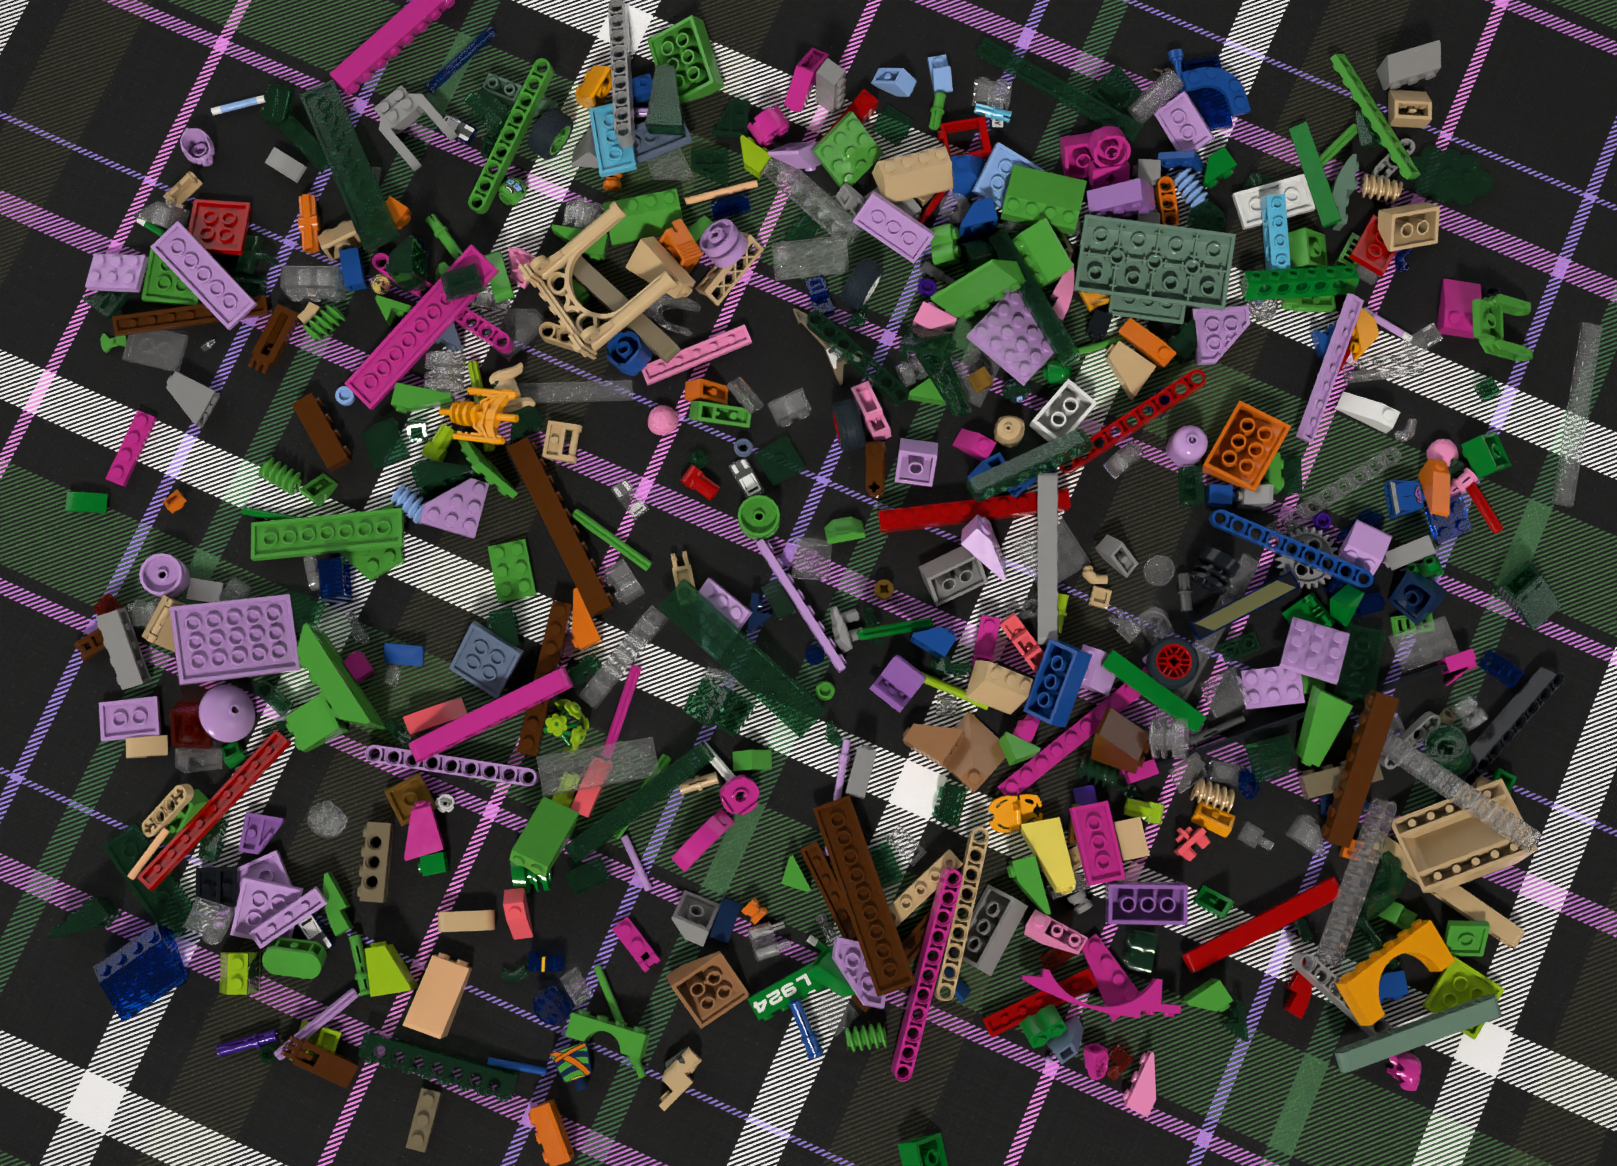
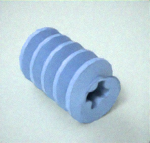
(1189, 188)
(408, 502)

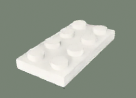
(1296, 194)

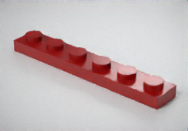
(1017, 1012)

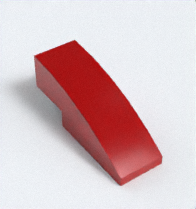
(1300, 996)

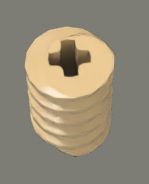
(1380, 188)
(1213, 794)

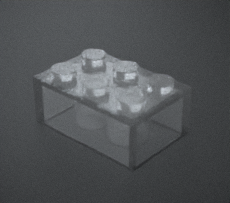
(313, 283)

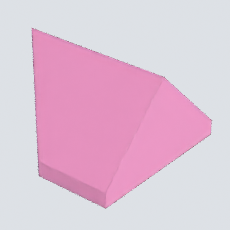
(516, 257)

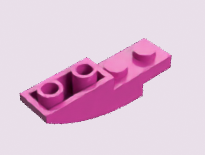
(985, 640)

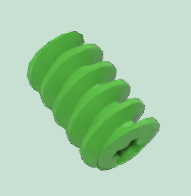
(325, 322)
(280, 477)
(866, 1037)

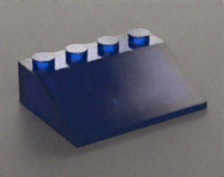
(141, 971)

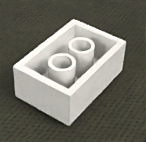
(1063, 412)

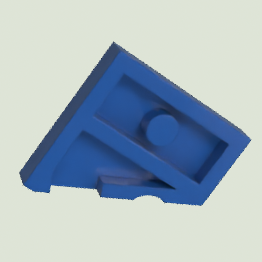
(1181, 160)

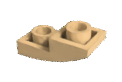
(146, 746)

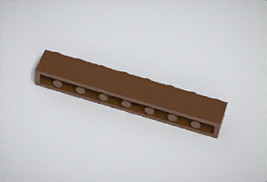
(549, 661)
(1359, 768)

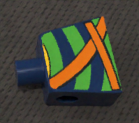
(574, 1064)

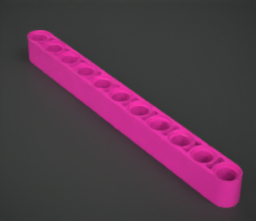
(928, 983)

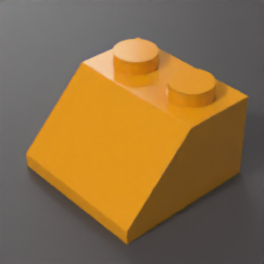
(595, 87)

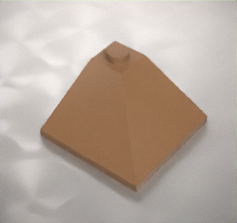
(976, 755)
(707, 987)

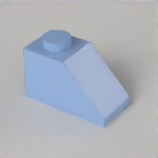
(894, 81)

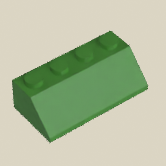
(646, 216)

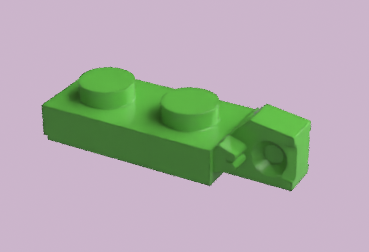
(1310, 304)

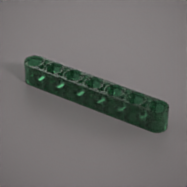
(860, 367)
(1029, 465)

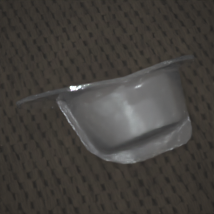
(1155, 624)

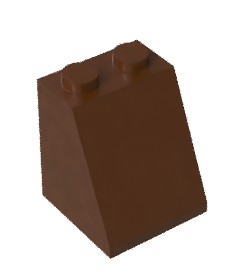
(1120, 742)

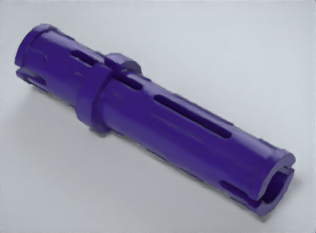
(255, 1040)

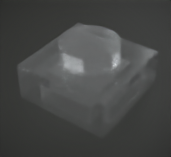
(946, 705)

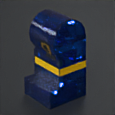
(544, 963)

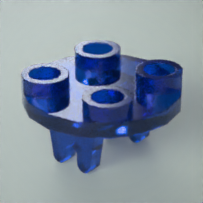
(557, 1013)

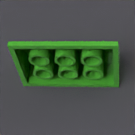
(691, 53)
(1043, 195)
(980, 288)

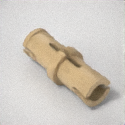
(699, 783)

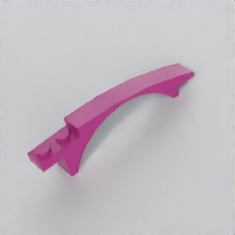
(1148, 1000)

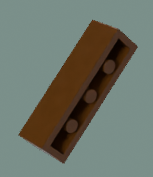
(321, 432)

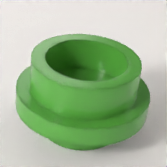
(825, 690)

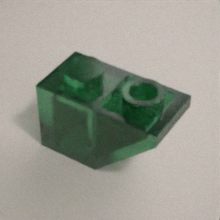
(1185, 342)
(529, 421)

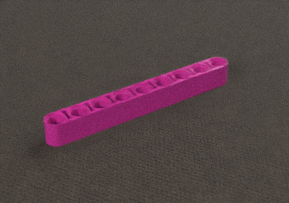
(463, 319)
(490, 715)

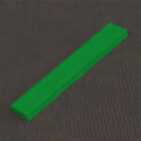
(1315, 175)
(1152, 690)

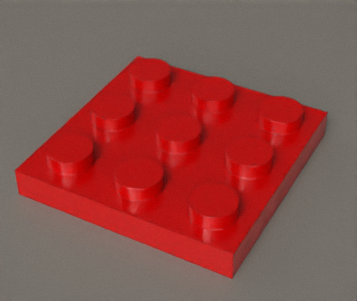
(220, 225)

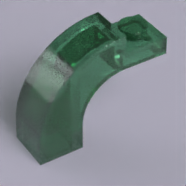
(1386, 887)

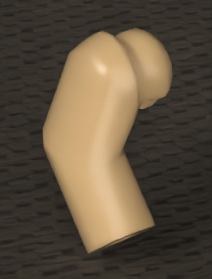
(1091, 576)

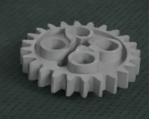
(1289, 565)

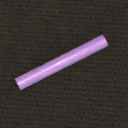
(636, 862)

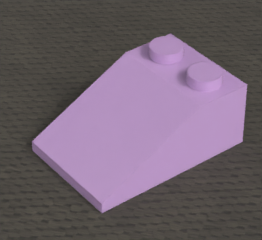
(982, 543)

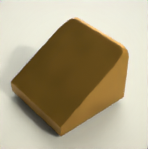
(980, 380)

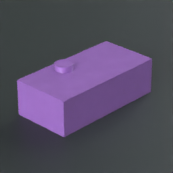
(1146, 903)

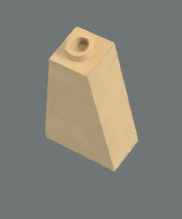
(652, 259)

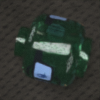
(1015, 391)

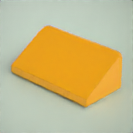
(1213, 819)

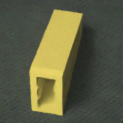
(1049, 846)

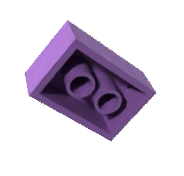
(1122, 199)

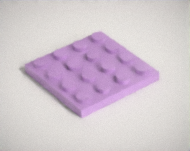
(1012, 338)

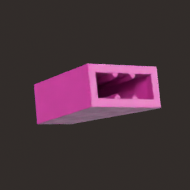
(423, 832)

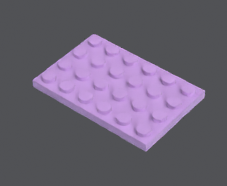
(234, 639)

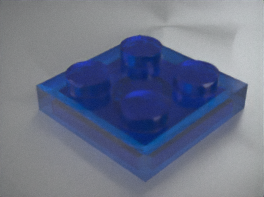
(1452, 526)

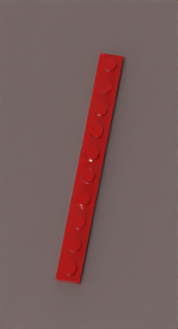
(213, 810)

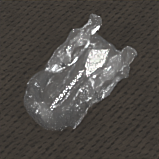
(667, 302)

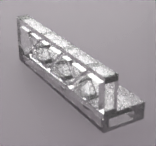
(1381, 372)

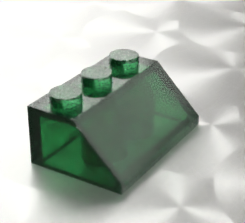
(408, 265)

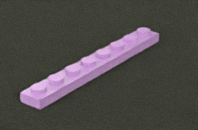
(1330, 368)
(805, 611)

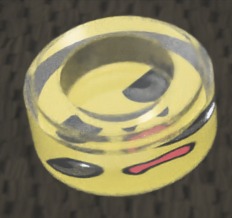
(380, 284)

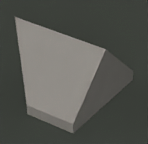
(584, 153)

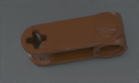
(875, 467)

